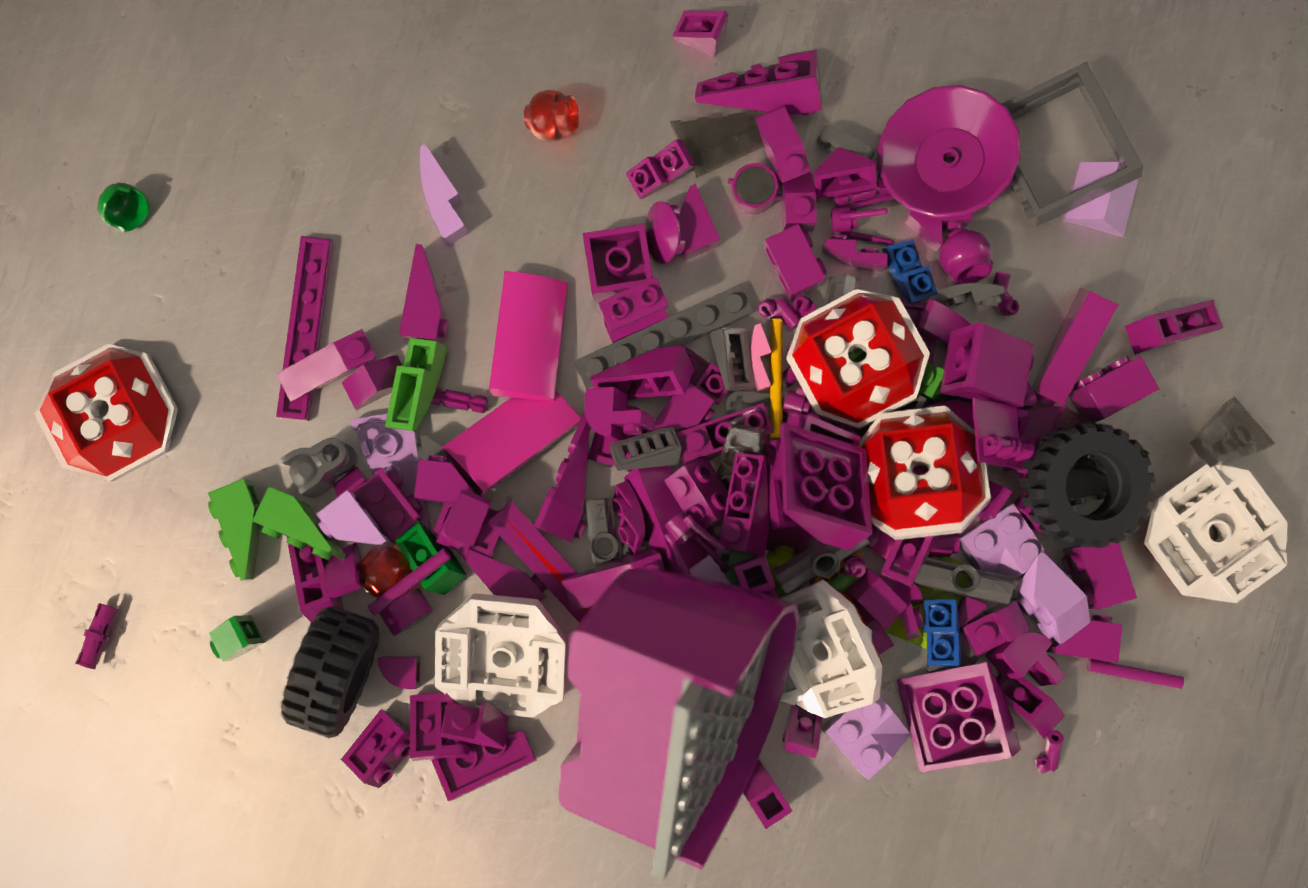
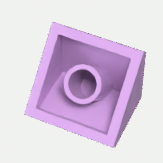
(1108, 212)

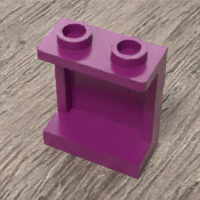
(633, 309)

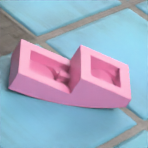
(758, 351)

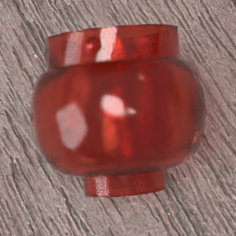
(552, 115)
(382, 570)

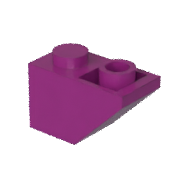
(766, 797)

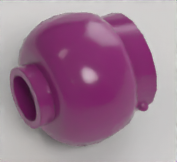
(966, 256)

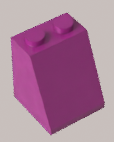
(987, 365)

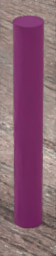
(409, 582)
(1135, 673)

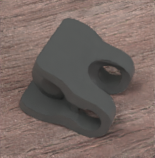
(315, 468)

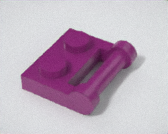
(426, 727)

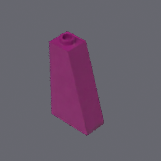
(1073, 346)
(658, 509)

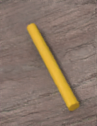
(776, 377)

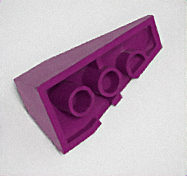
(789, 83)
(565, 504)

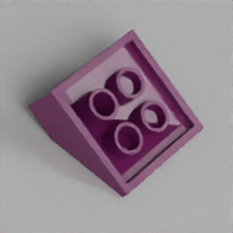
(825, 486)
(958, 717)

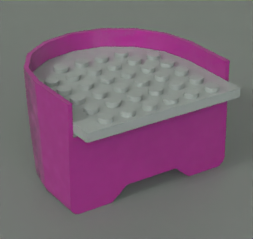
(673, 707)

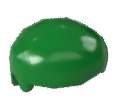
(123, 206)

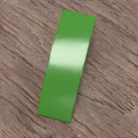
(415, 384)

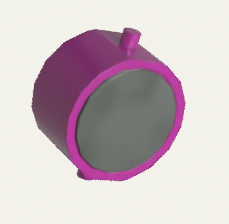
(754, 188)
(406, 612)

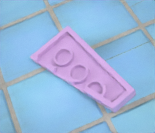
(390, 450)

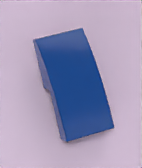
(906, 268)
(943, 632)

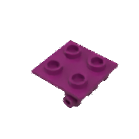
(999, 435)

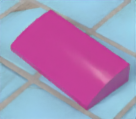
(528, 337)
(509, 439)

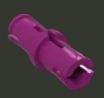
(96, 636)

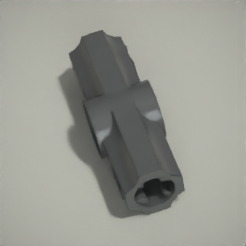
(601, 524)
(815, 561)
(983, 585)

